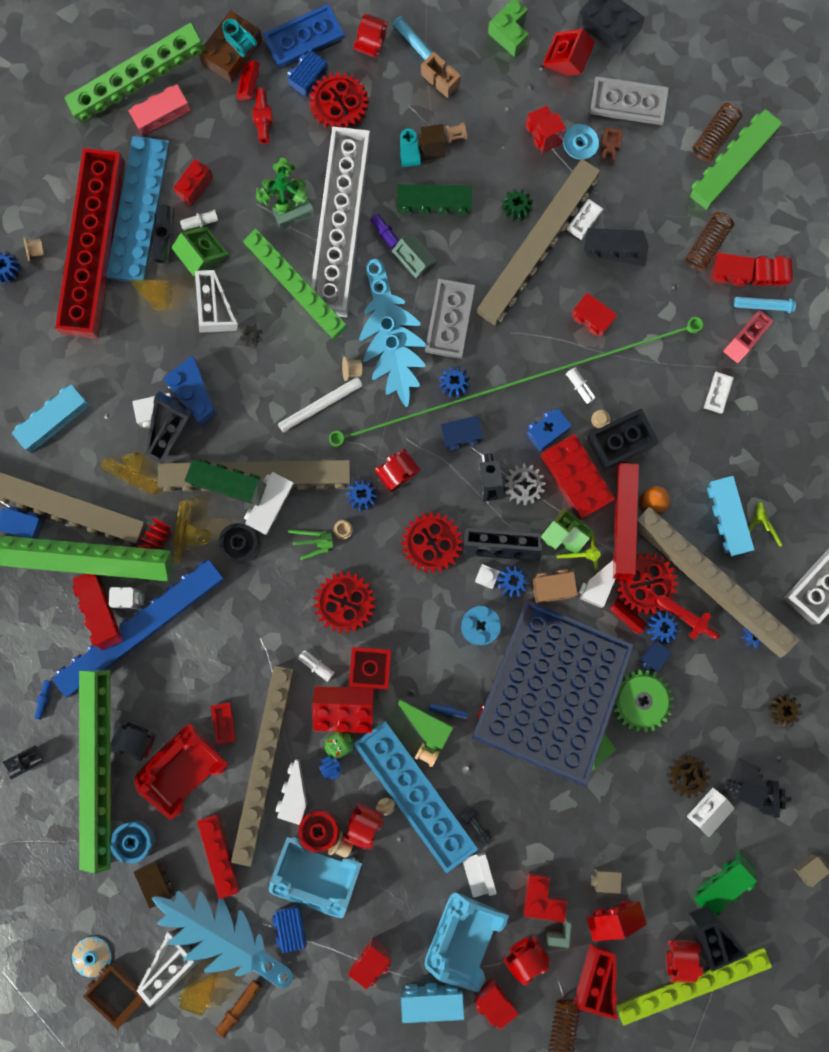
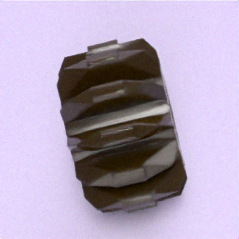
(784, 719)

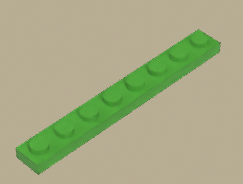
(295, 284)

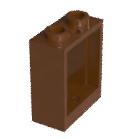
(102, 1006)

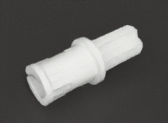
(199, 220)
(581, 385)
(316, 665)

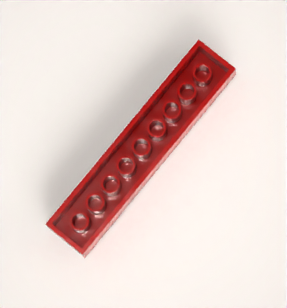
(90, 243)

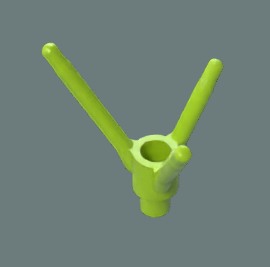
(761, 517)
(591, 553)

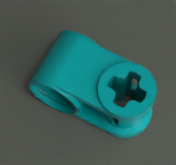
(240, 39)
(409, 150)

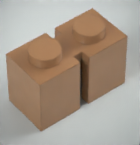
(433, 71)

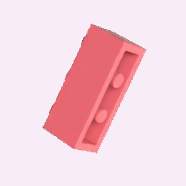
(159, 110)

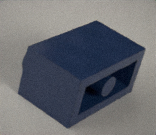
(461, 433)

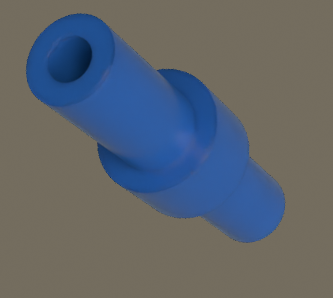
(42, 699)
(448, 711)

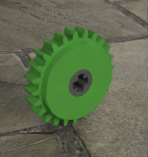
(656, 699)

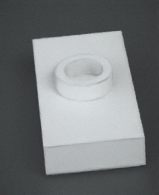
(585, 219)
(718, 392)

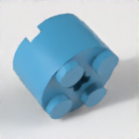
(479, 637)
(123, 836)

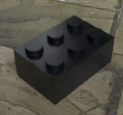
(611, 22)
(622, 439)

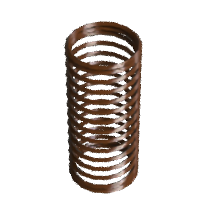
(700, 144)
(700, 258)
(570, 1006)

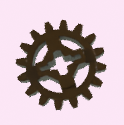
(685, 783)

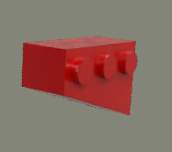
(597, 983)

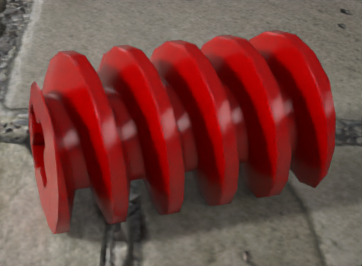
(156, 536)

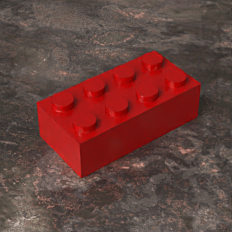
(577, 477)

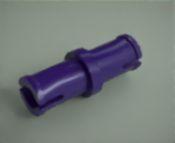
(385, 230)

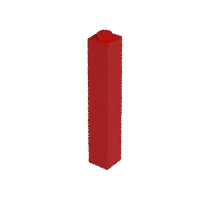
(625, 521)

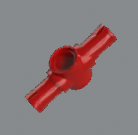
(262, 115)

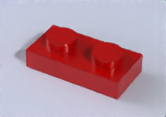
(248, 80)
(223, 723)

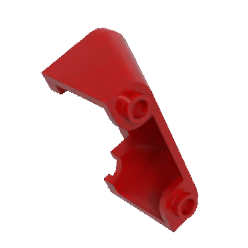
(178, 770)

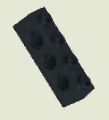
(502, 544)

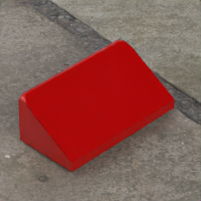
(629, 617)

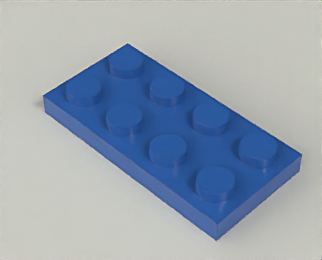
(303, 34)

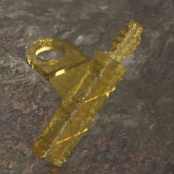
(131, 472)
(185, 532)

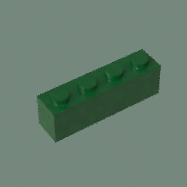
(434, 199)
(226, 482)

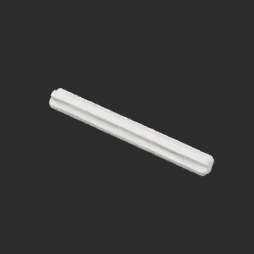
(320, 404)

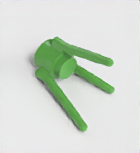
(323, 541)

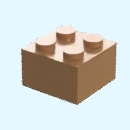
(554, 587)

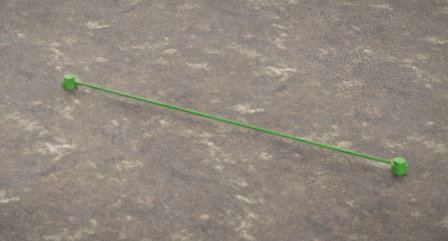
(694, 326)

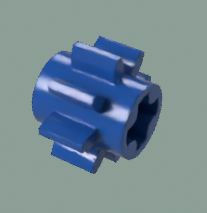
(748, 637)
(330, 768)

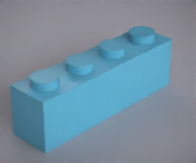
(50, 418)
(731, 516)

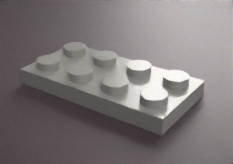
(629, 100)
(449, 318)

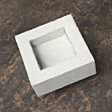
(487, 576)

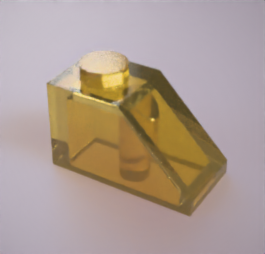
(155, 292)
(197, 994)

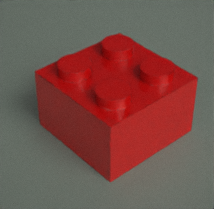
(370, 668)

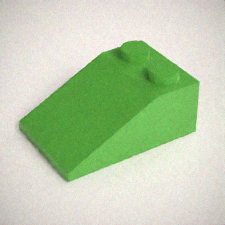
(429, 727)

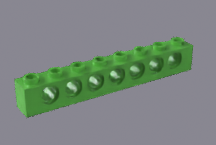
(125, 73)

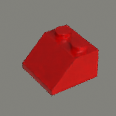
(569, 52)

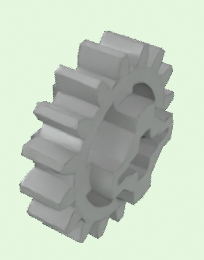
(533, 484)

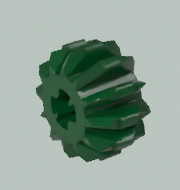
(517, 197)

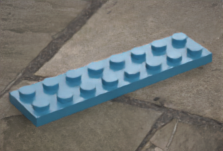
(138, 209)
(415, 796)

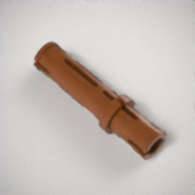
(233, 1015)

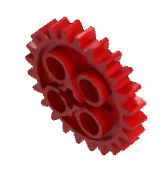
(353, 94)
(416, 551)
(650, 598)
(337, 618)

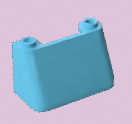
(314, 879)
(462, 941)

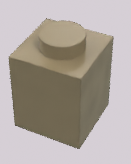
(812, 869)
(606, 881)

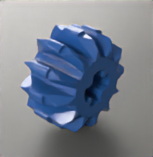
(8, 267)
(454, 375)
(363, 501)
(507, 577)
(657, 622)

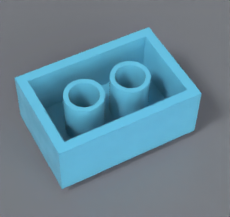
(431, 1003)

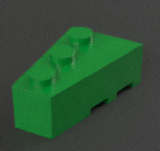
(728, 884)

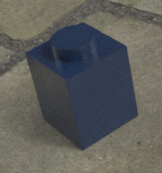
(654, 656)

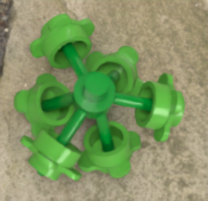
(279, 185)

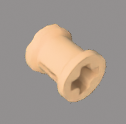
(456, 132)
(427, 755)

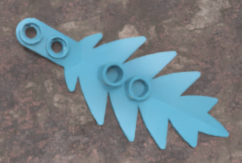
(391, 336)
(219, 937)

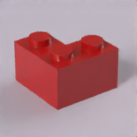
(546, 128)
(538, 903)
(617, 921)
(370, 964)
(495, 1004)

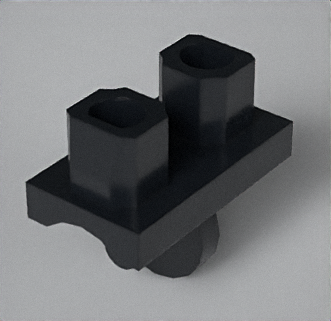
(23, 762)
(775, 795)

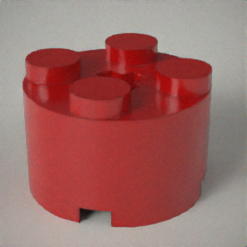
(370, 35)
(397, 470)
(362, 826)
(307, 834)
(527, 960)
(684, 961)

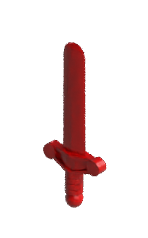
(699, 624)

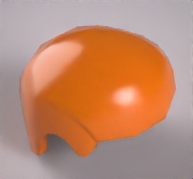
(655, 498)

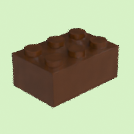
(222, 56)

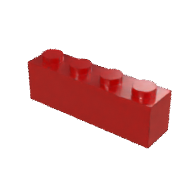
(97, 611)
(219, 855)

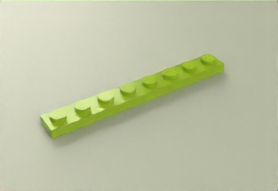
(676, 992)

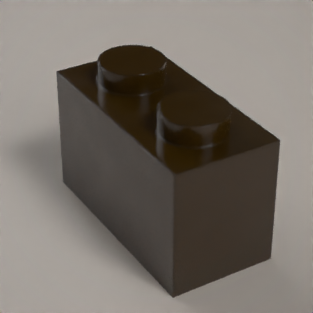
(432, 142)
(154, 882)

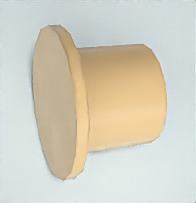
(33, 247)
(351, 368)
(341, 847)

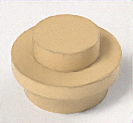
(600, 418)
(343, 529)
(385, 806)

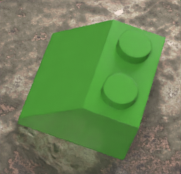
(199, 249)

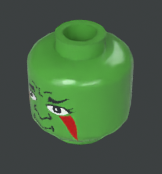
(339, 744)

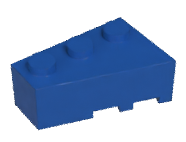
(191, 389)

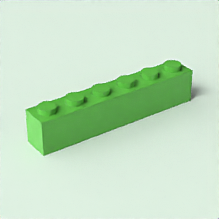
(735, 159)

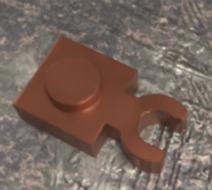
(611, 141)

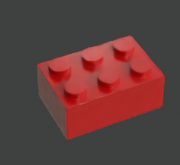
(343, 709)

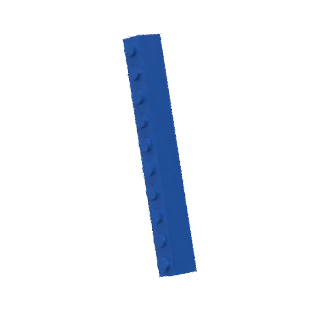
(143, 625)

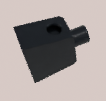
(490, 478)

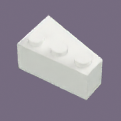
(213, 308)
(273, 498)
(165, 970)

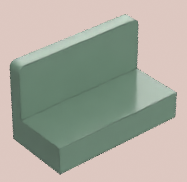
(294, 216)
(413, 255)
(559, 938)

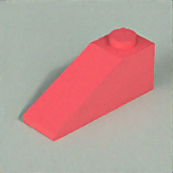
(748, 336)

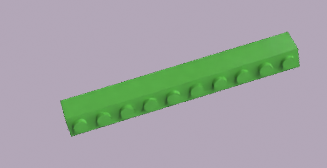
(86, 558)
(94, 770)

